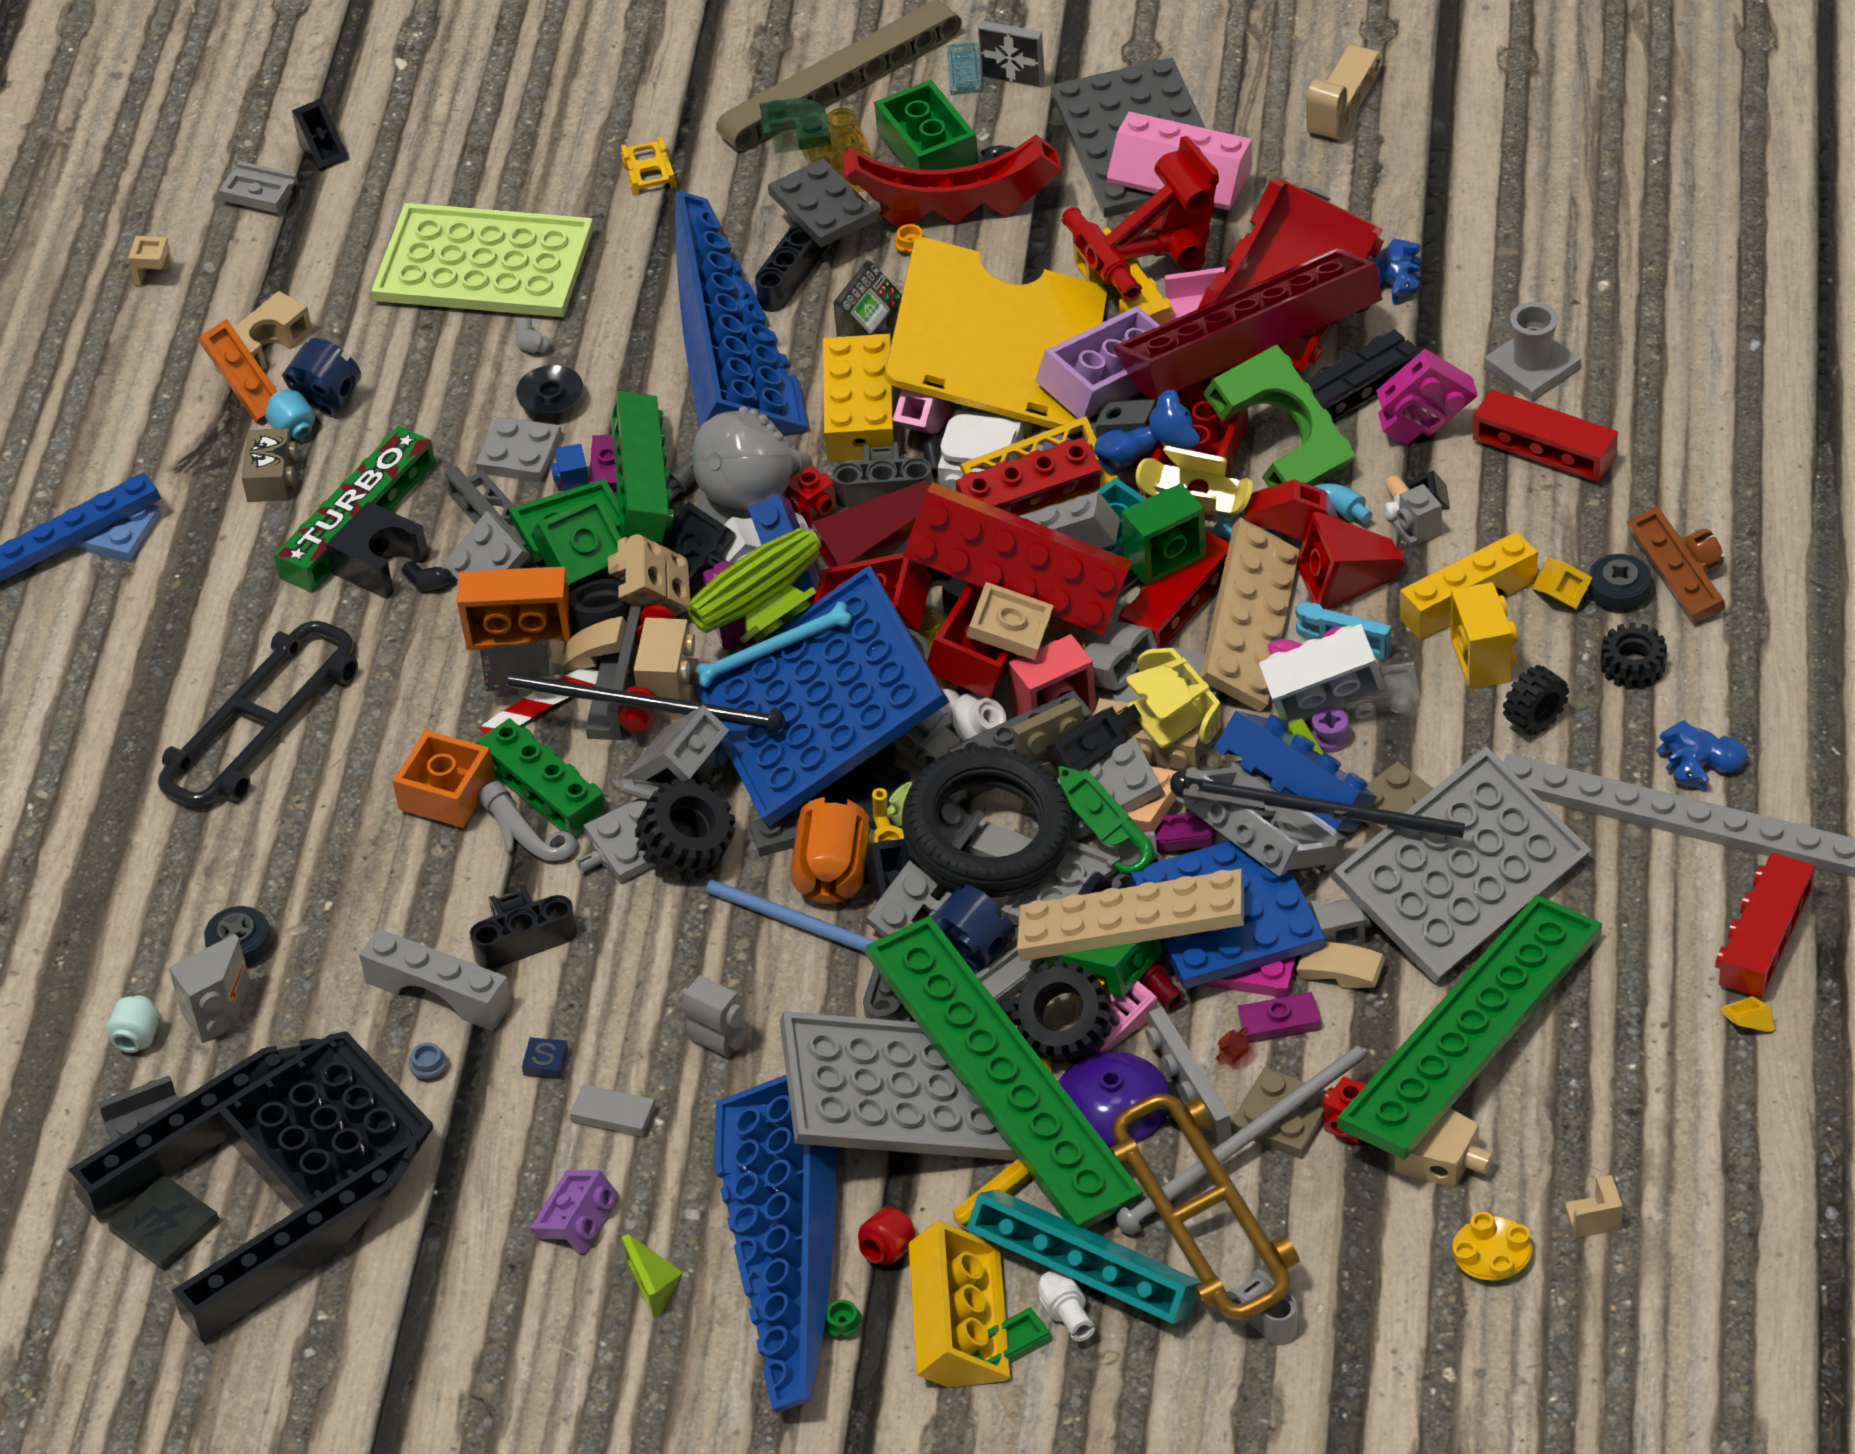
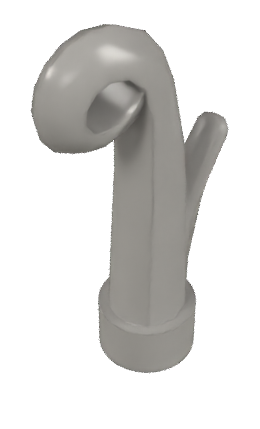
(498, 802)

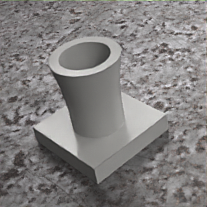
(1532, 358)

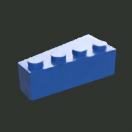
(1293, 764)

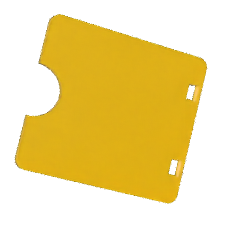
(985, 334)

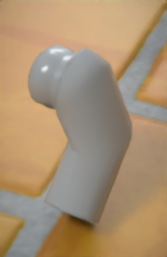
(528, 339)

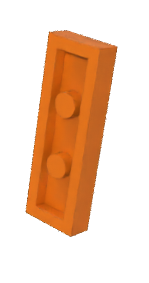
(238, 368)

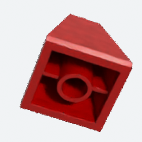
(1344, 560)

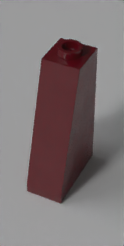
(871, 527)

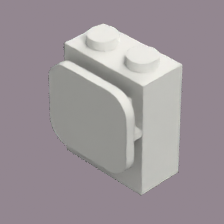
(971, 436)

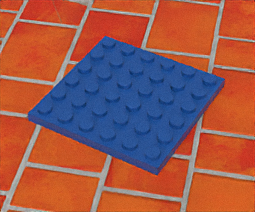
(839, 695)

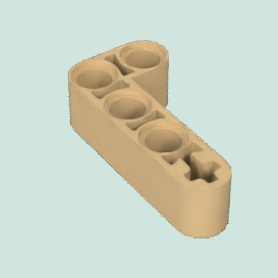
(1335, 102)

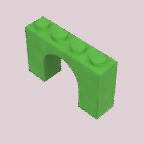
(1274, 381)

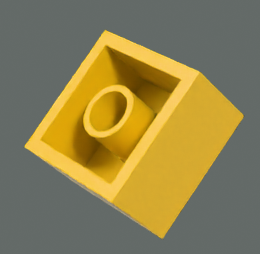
(1482, 635)

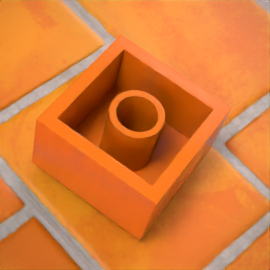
(443, 778)

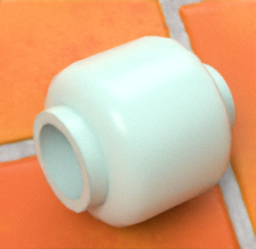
(133, 1023)

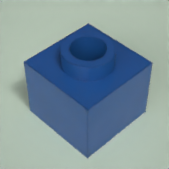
(570, 467)

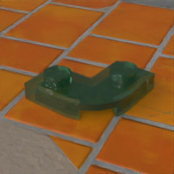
(799, 114)

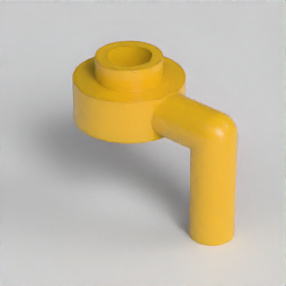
(884, 830)

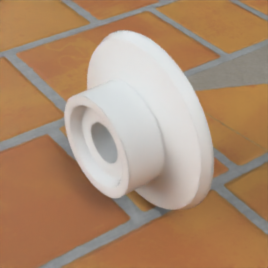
(976, 714)

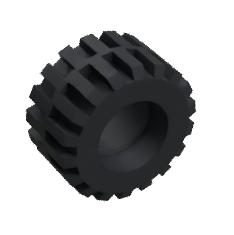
(699, 810)
(1041, 990)

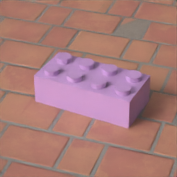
(1085, 369)

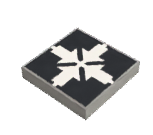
(1011, 54)

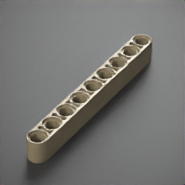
(846, 69)

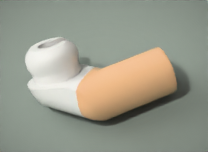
(1395, 486)

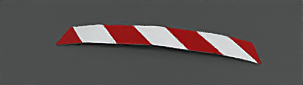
(539, 701)

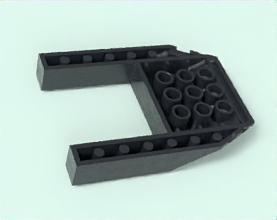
(314, 1127)

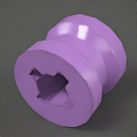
(1330, 729)

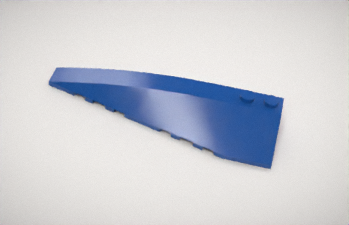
(724, 328)
(783, 1231)

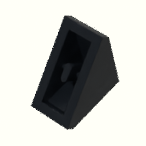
(318, 134)

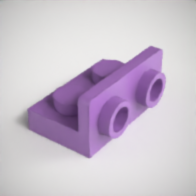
(576, 1208)

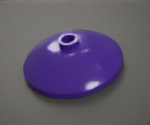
(1101, 1103)

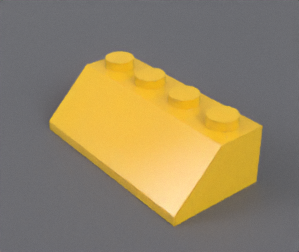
(954, 1304)

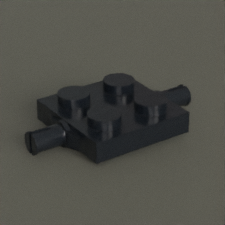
(698, 540)

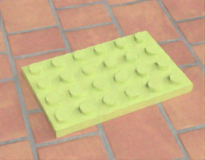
(483, 259)

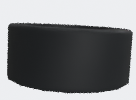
(596, 603)

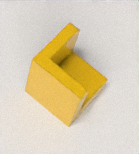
(1562, 582)

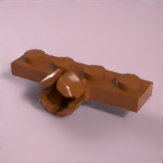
(1681, 562)

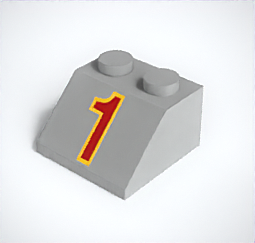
(212, 987)

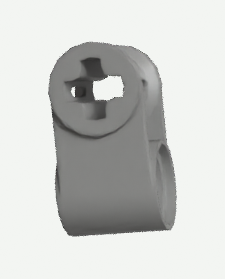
(1278, 1322)

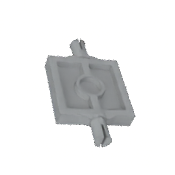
(616, 842)

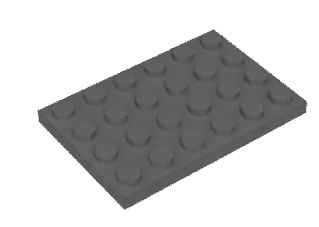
(1096, 108)

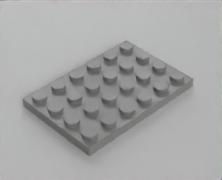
(1454, 893)
(879, 1089)

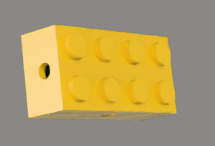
(856, 396)

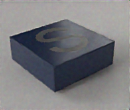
(545, 1057)

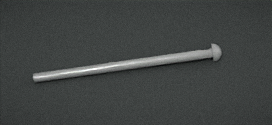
(1129, 1220)

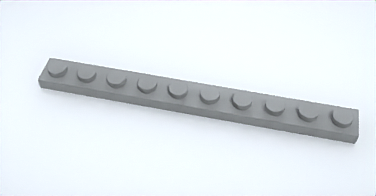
(1685, 815)

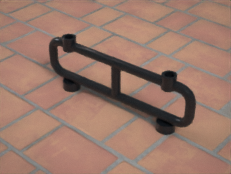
(232, 781)

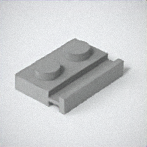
(258, 187)

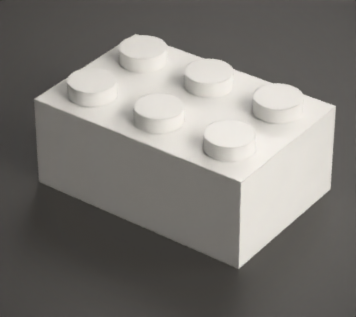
(1321, 673)

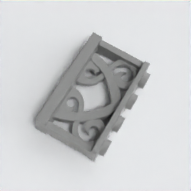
(1274, 837)

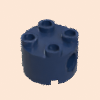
(322, 375)
(974, 926)

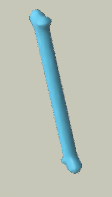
(836, 617)

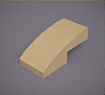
(593, 641)
(1346, 963)

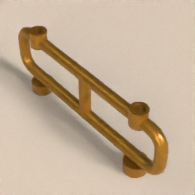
(1191, 1119)

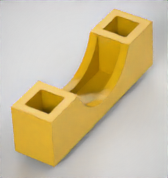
(1150, 300)
(1506, 563)

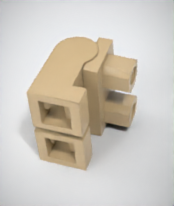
(652, 574)

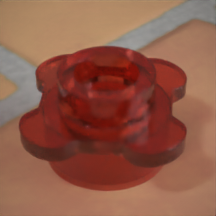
(1233, 1046)

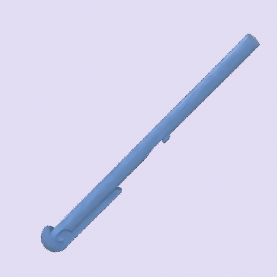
(788, 915)

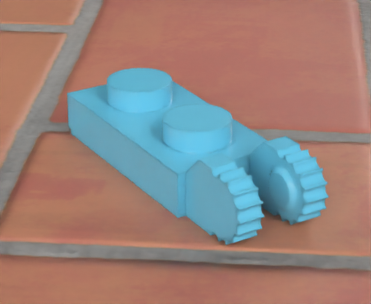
(1315, 622)

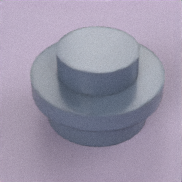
(427, 1061)

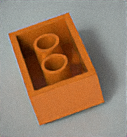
(513, 606)

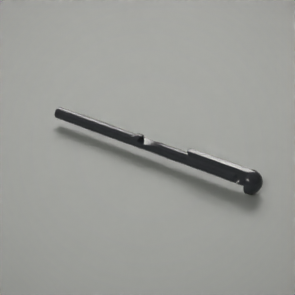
(773, 722)
(1257, 799)

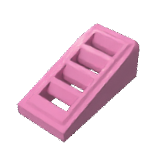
(1137, 1003)

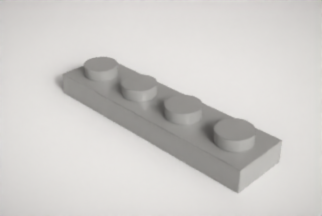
(1192, 1081)

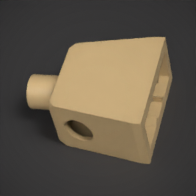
(1447, 1152)

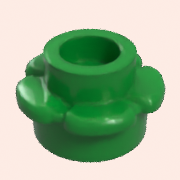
(839, 1311)

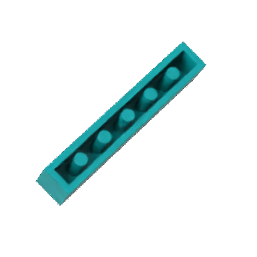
(1084, 1256)

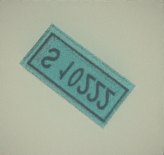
(964, 68)

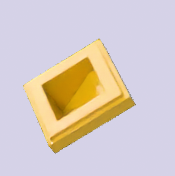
(1750, 1014)

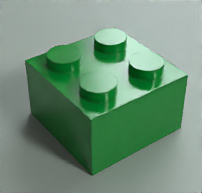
(1164, 534)

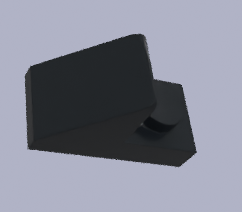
(884, 864)

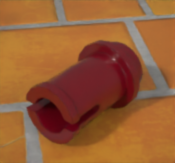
(1162, 987)

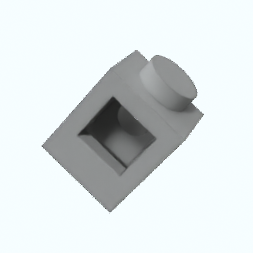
(1418, 516)
(1341, 921)

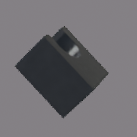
(367, 541)

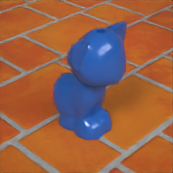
(1168, 424)

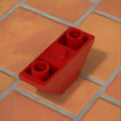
(1288, 507)

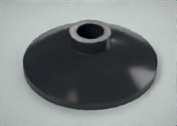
(549, 390)

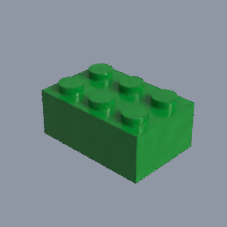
(925, 129)

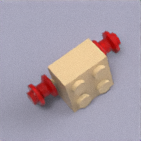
(661, 667)

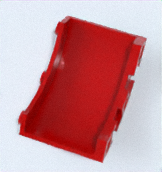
(1287, 232)

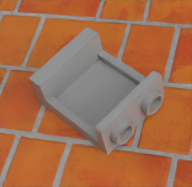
(680, 747)

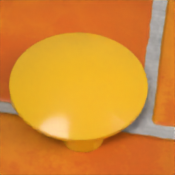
(1492, 1247)

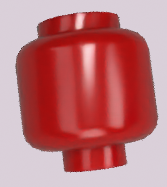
(886, 1236)

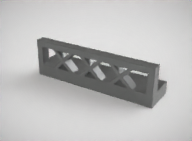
(474, 504)
(615, 673)

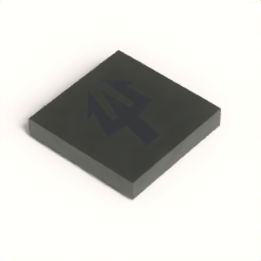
(861, 783)
(163, 1222)

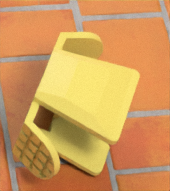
(1224, 493)
(1170, 700)

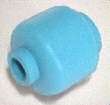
(290, 411)

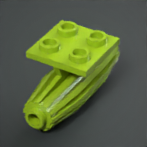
(759, 587)

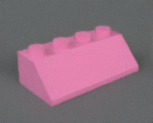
(1147, 138)

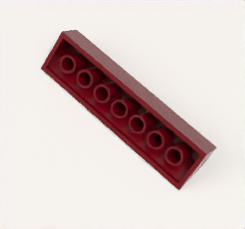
(1250, 322)

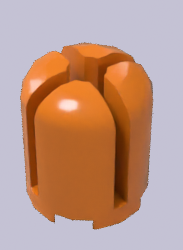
(830, 851)

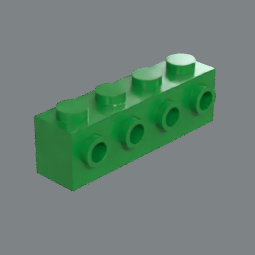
(543, 778)

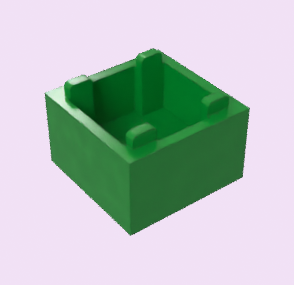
(579, 540)

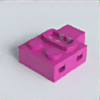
(1423, 397)

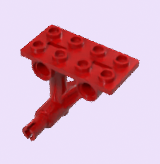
(1174, 216)

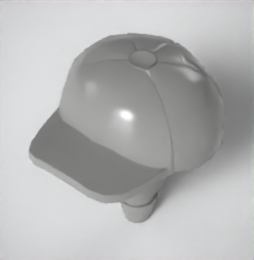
(741, 462)

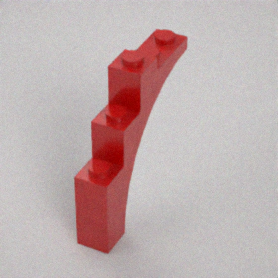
(954, 193)

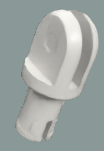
(1065, 1304)

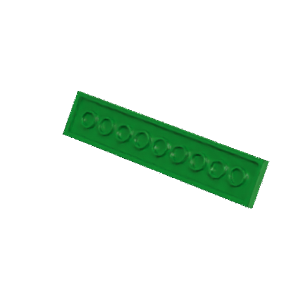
(1469, 1027)
(1003, 1074)

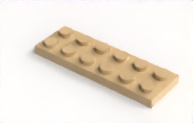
(1249, 612)
(1131, 914)

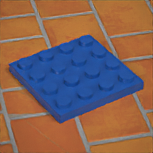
(1275, 917)

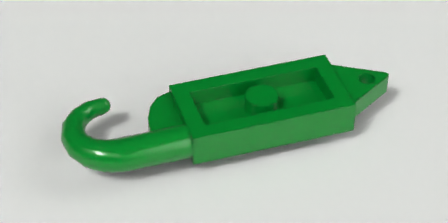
(1104, 816)

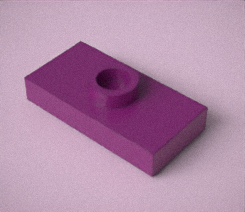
(602, 460)
(1183, 832)
(1280, 1017)

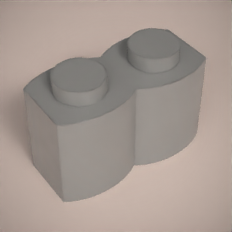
(1117, 653)
(714, 1016)

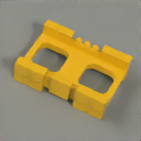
(636, 167)

